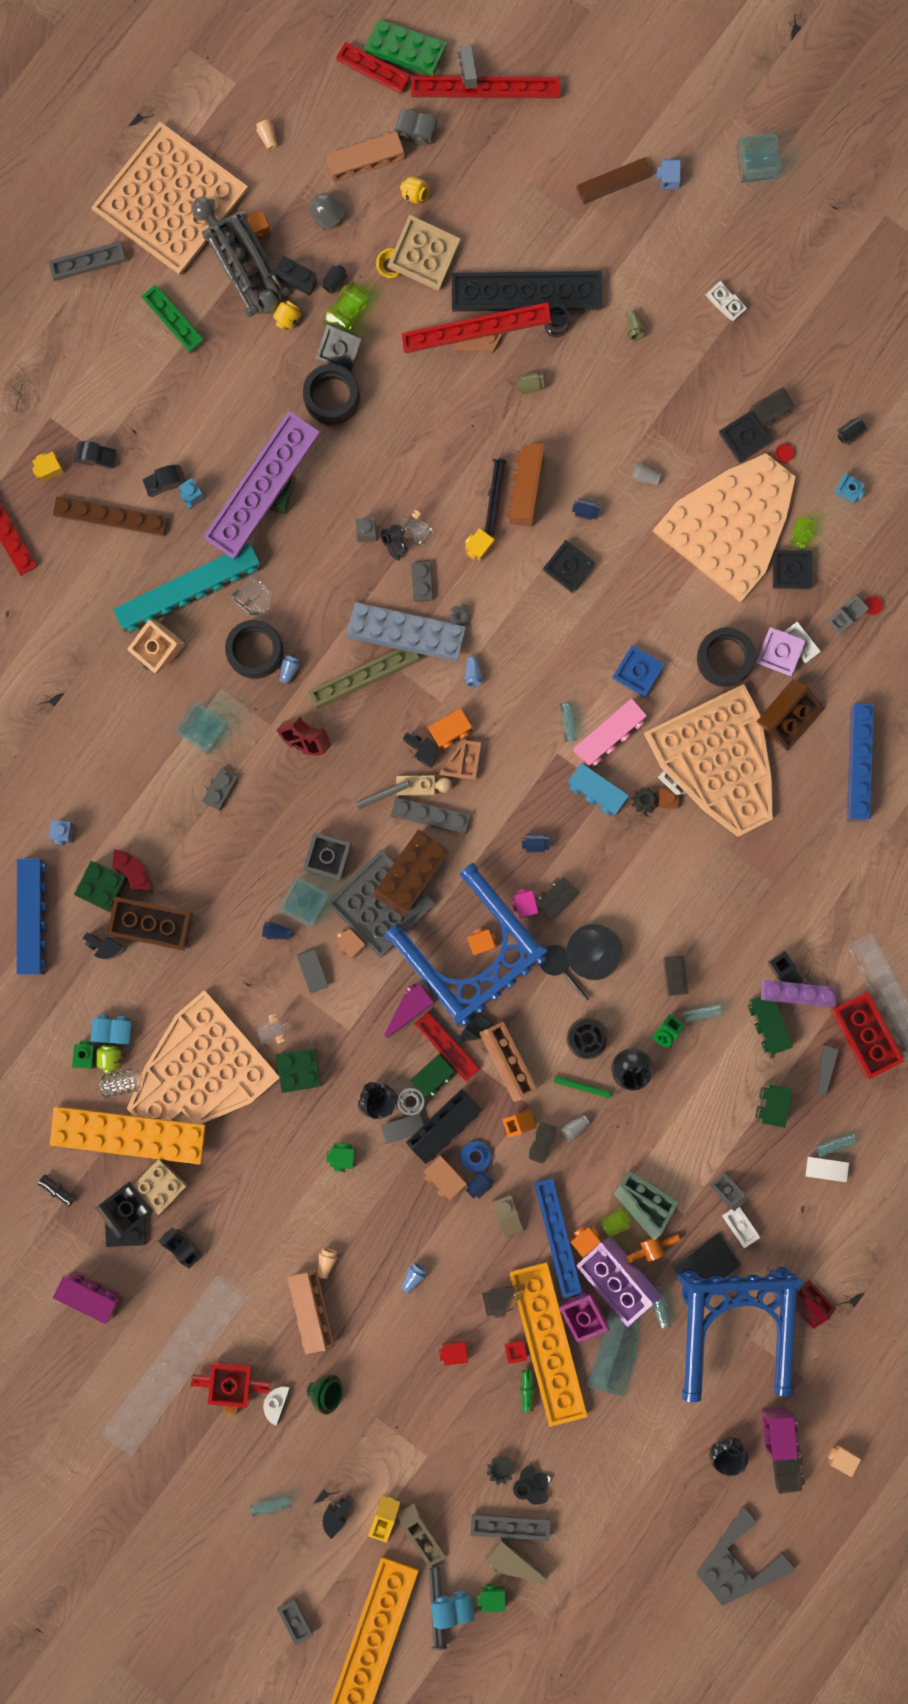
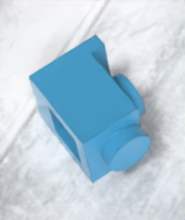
(844, 492)
(191, 493)

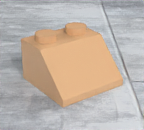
(155, 646)

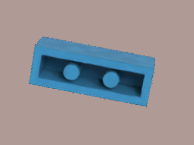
(597, 790)

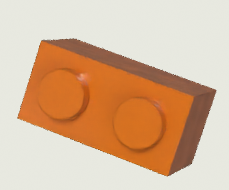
(450, 728)

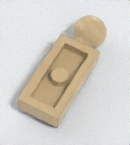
(423, 785)

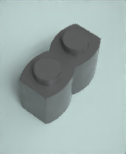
(416, 126)

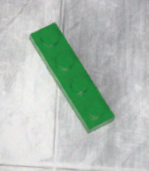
(172, 319)

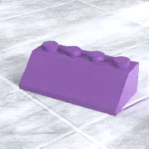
(619, 1281)

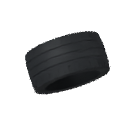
(320, 374)
(248, 627)
(728, 634)

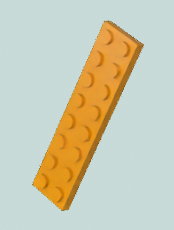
(128, 1135)
(548, 1345)
(375, 1633)

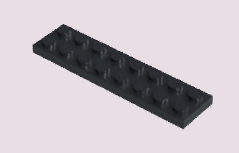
(522, 289)

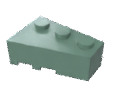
(645, 1203)

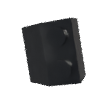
(123, 1210)

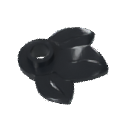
(392, 540)
(535, 1485)

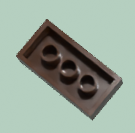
(410, 873)
(150, 923)

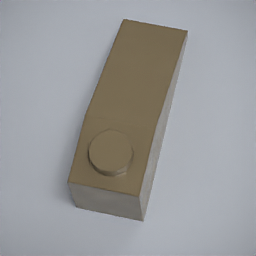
(421, 1535)
(511, 1562)

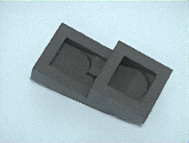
(848, 614)
(312, 970)
(401, 1128)

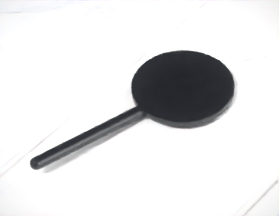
(557, 964)

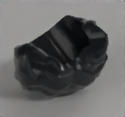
(377, 1100)
(729, 1456)

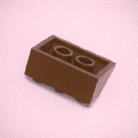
(790, 714)

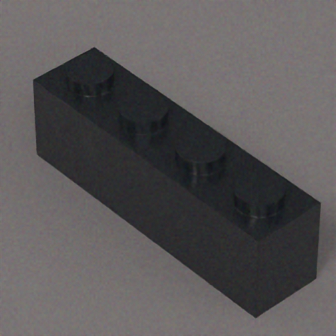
(444, 1126)

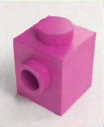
(524, 903)

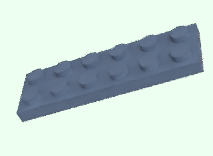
(406, 632)

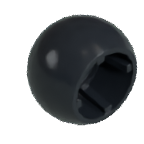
(602, 1045)
(632, 1069)

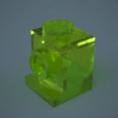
(801, 531)

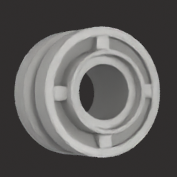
(401, 1101)

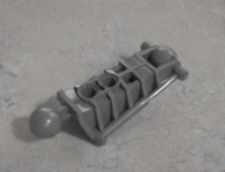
(248, 248)

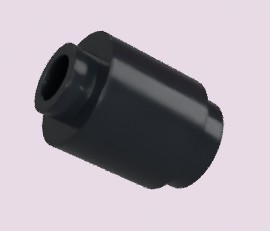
(334, 279)
(851, 431)

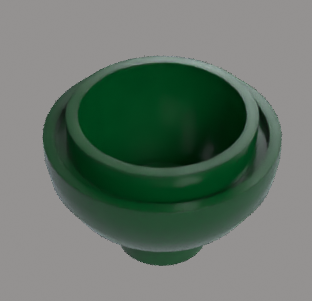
(325, 1393)

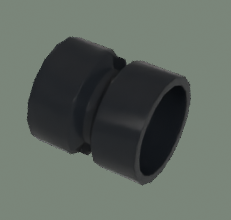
(559, 323)

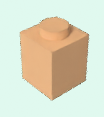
(843, 1460)

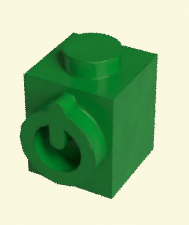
(665, 1034)
(341, 1157)

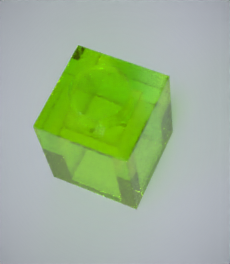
(615, 1222)

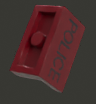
(813, 1305)

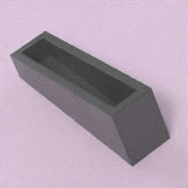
(827, 1062)

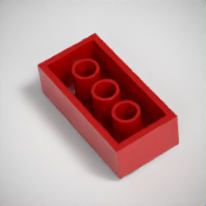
(866, 1035)

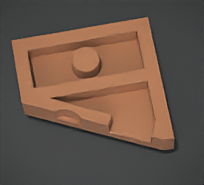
(484, 344)
(463, 762)

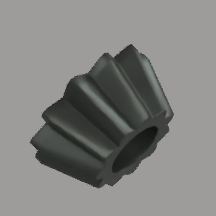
(644, 800)
(500, 1470)

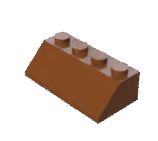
(526, 486)

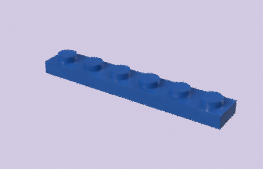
(558, 1238)

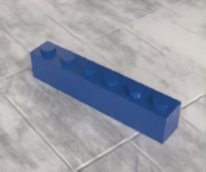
(860, 762)
(31, 916)

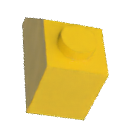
(384, 1519)

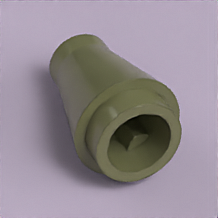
(635, 328)

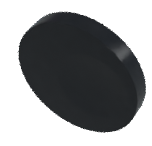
(594, 952)

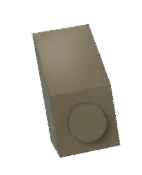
(507, 1215)

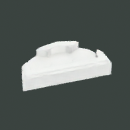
(274, 1403)

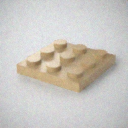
(423, 252)

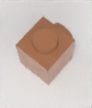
(349, 943)

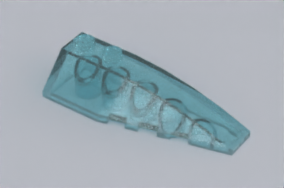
(614, 1356)

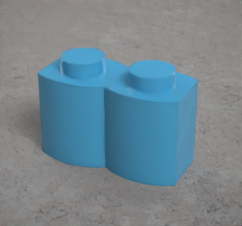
(111, 1031)
(452, 1610)

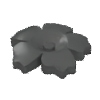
(460, 615)

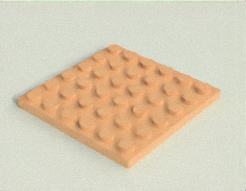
(155, 195)

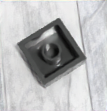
(327, 856)

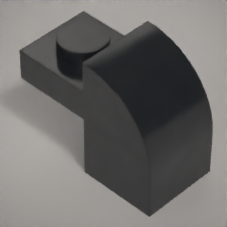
(181, 1247)

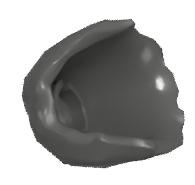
(326, 210)

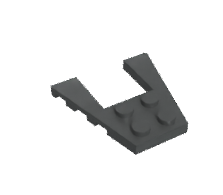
(725, 1574)

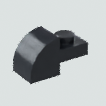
(94, 454)
(164, 479)
(425, 751)
(106, 950)
(784, 968)
(333, 1518)

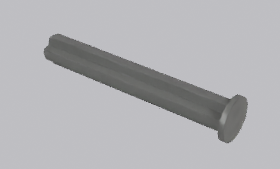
(435, 1591)

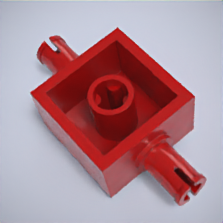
(219, 1391)

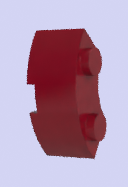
(303, 737)
(134, 870)

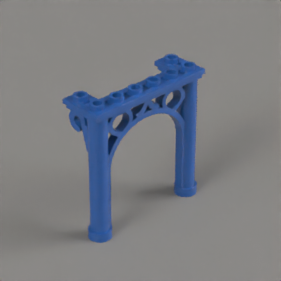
(436, 981)
(697, 1294)

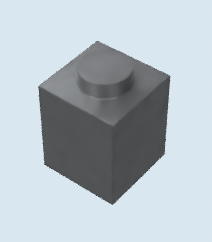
(366, 529)

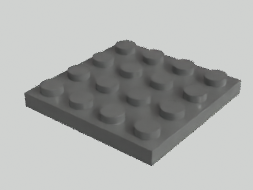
(367, 914)

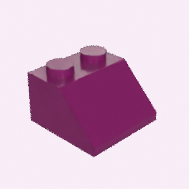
(583, 1317)

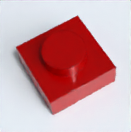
(515, 1351)

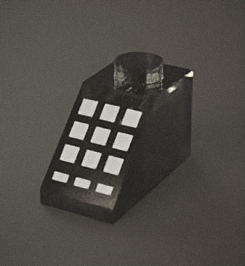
(502, 1300)

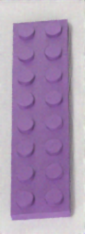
(261, 485)

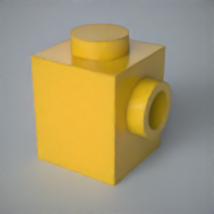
(47, 466)
(478, 545)

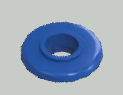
(485, 1159)

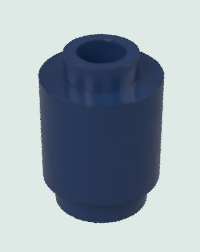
(586, 509)
(535, 842)
(479, 1185)

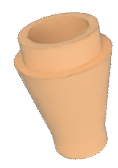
(267, 134)
(326, 1261)

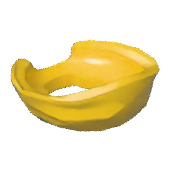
(382, 257)

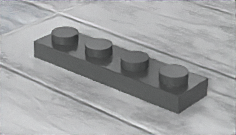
(87, 261)
(430, 815)
(510, 1527)

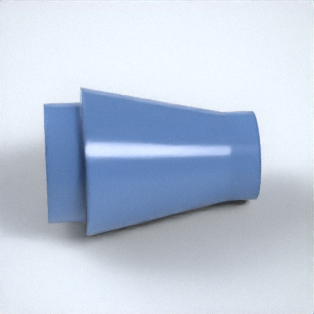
(288, 668)
(473, 673)
(414, 1276)

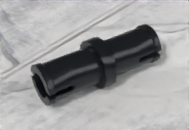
(56, 1190)

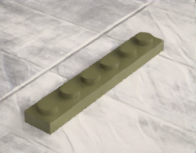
(362, 677)

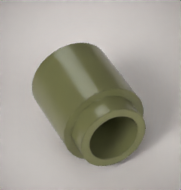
(530, 383)

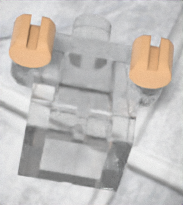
(416, 528)
(272, 1030)

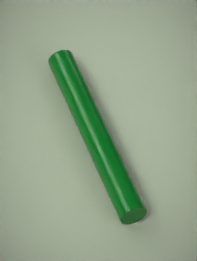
(582, 1087)

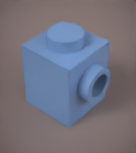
(669, 174)
(61, 832)

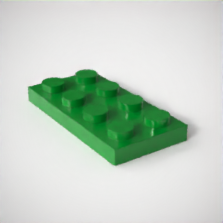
(405, 47)

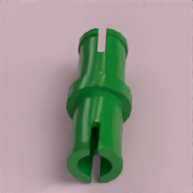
(527, 1390)

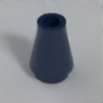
(275, 931)

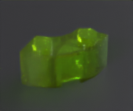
(347, 306)

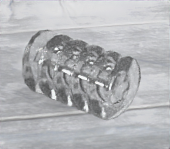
(120, 1083)

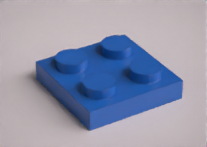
(638, 671)

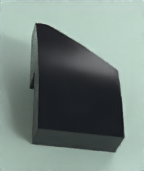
(472, 1030)

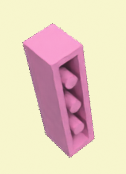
(609, 733)

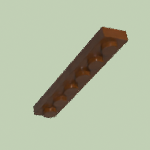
(110, 516)

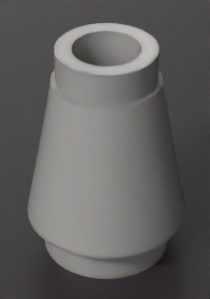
(645, 475)
(574, 1128)

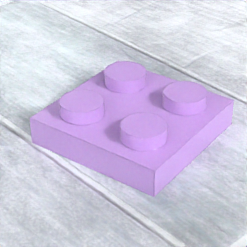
(781, 651)

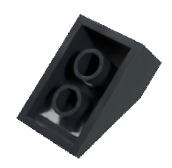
(708, 1259)

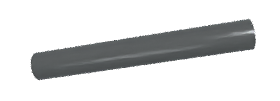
(383, 794)

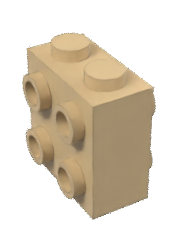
(160, 1186)

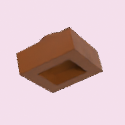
(668, 799)

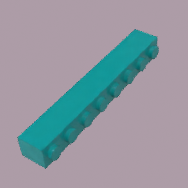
(186, 588)

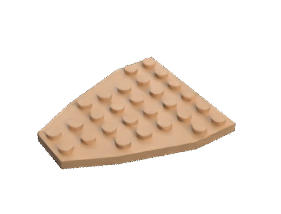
(732, 523)
(719, 759)
(201, 1068)

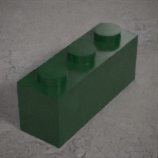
(770, 1026)

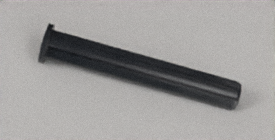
(494, 495)

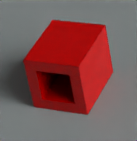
(453, 1353)

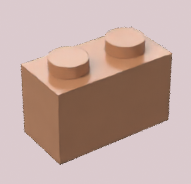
(444, 1177)

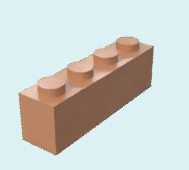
(365, 156)
(508, 1061)
(310, 1311)

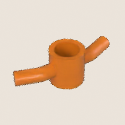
(652, 1249)

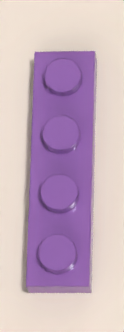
(798, 993)

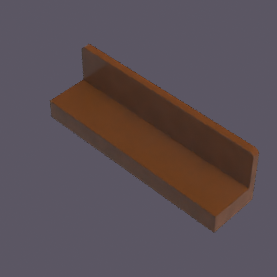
(614, 180)

